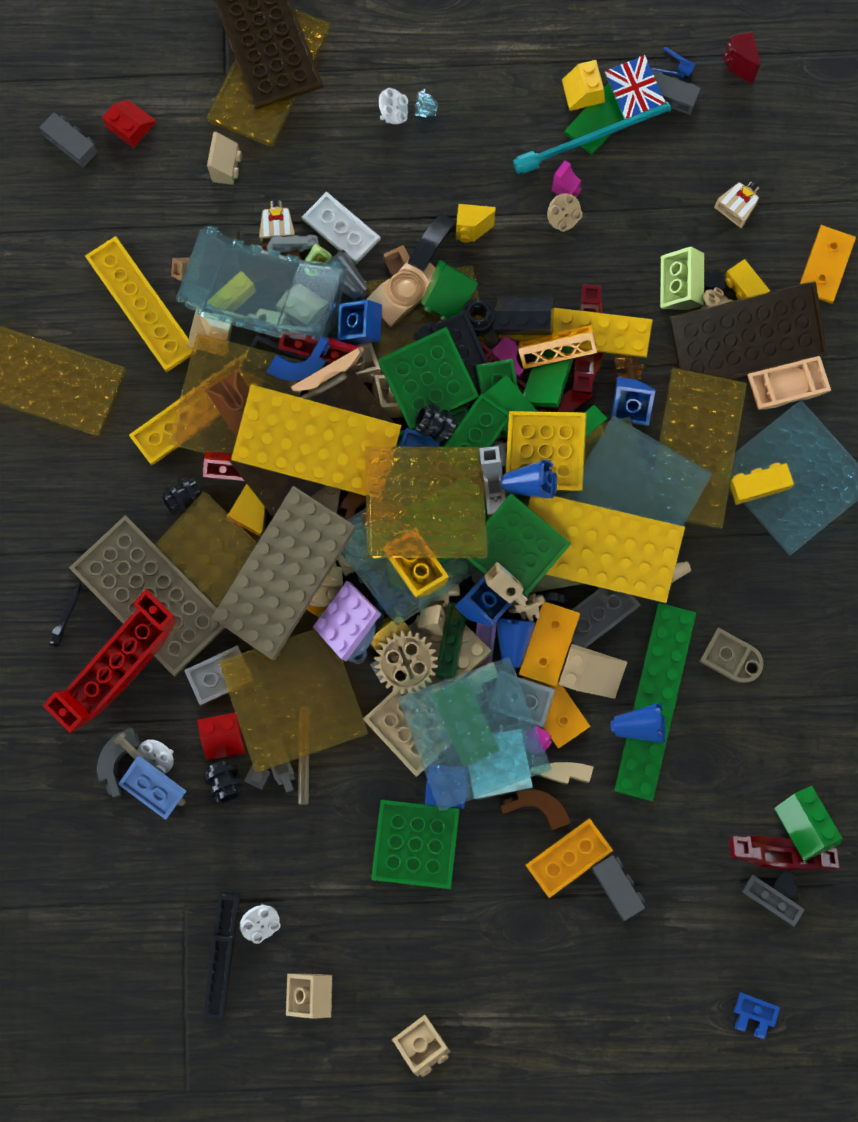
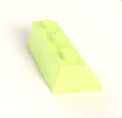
(682, 279)

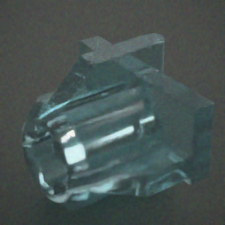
(425, 105)

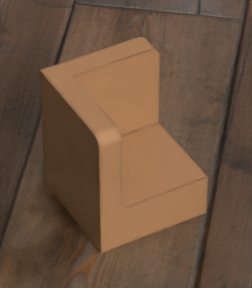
(396, 259)
(179, 267)

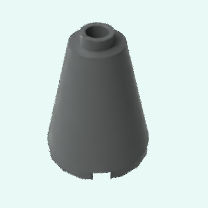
(354, 284)

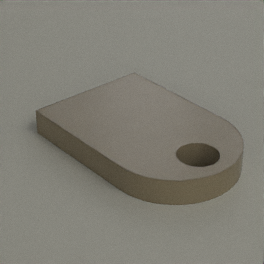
(731, 656)

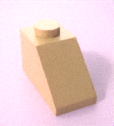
(431, 620)

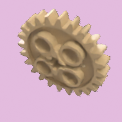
(422, 654)

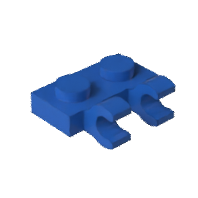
(758, 1010)

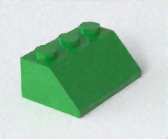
(808, 824)

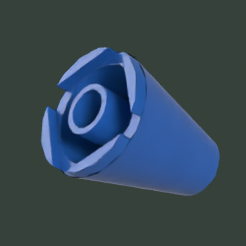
(532, 480)
(514, 639)
(641, 724)

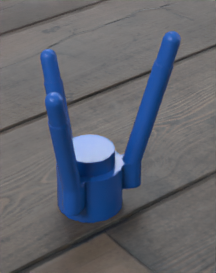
(685, 66)

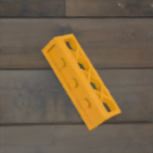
(557, 340)

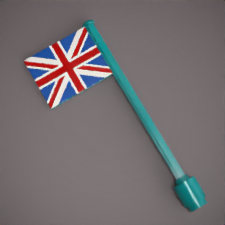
(636, 97)

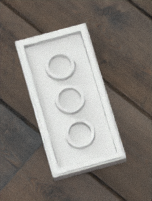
(341, 227)

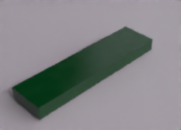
(451, 643)

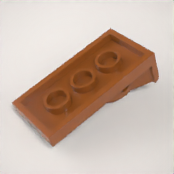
(230, 399)

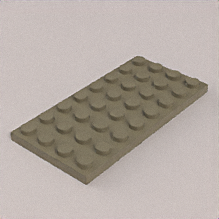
(127, 564)
(284, 572)

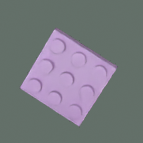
(346, 620)

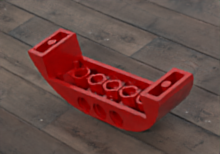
(114, 664)

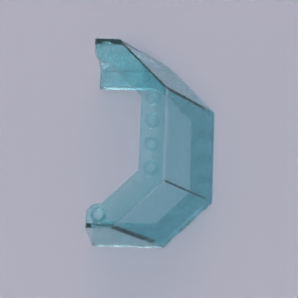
(261, 287)

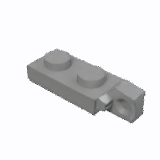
(289, 244)

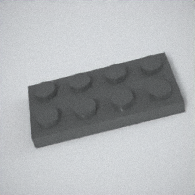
(600, 614)

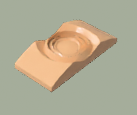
(402, 292)
(329, 371)
(789, 383)

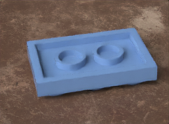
(152, 787)

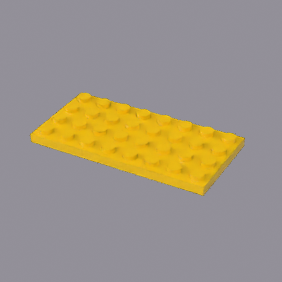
(309, 439)
(612, 547)

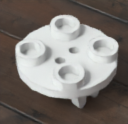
(393, 106)
(157, 755)
(262, 929)

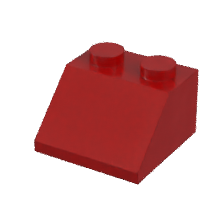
(128, 122)
(221, 736)

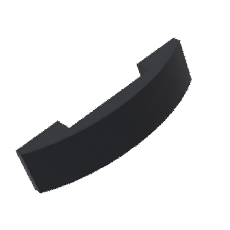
(431, 241)

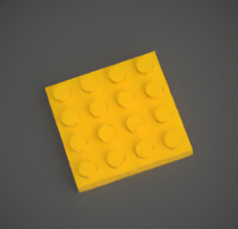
(551, 437)

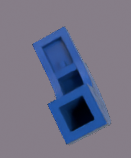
(295, 371)

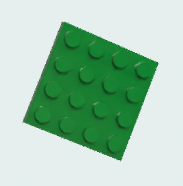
(427, 375)
(521, 543)
(415, 844)

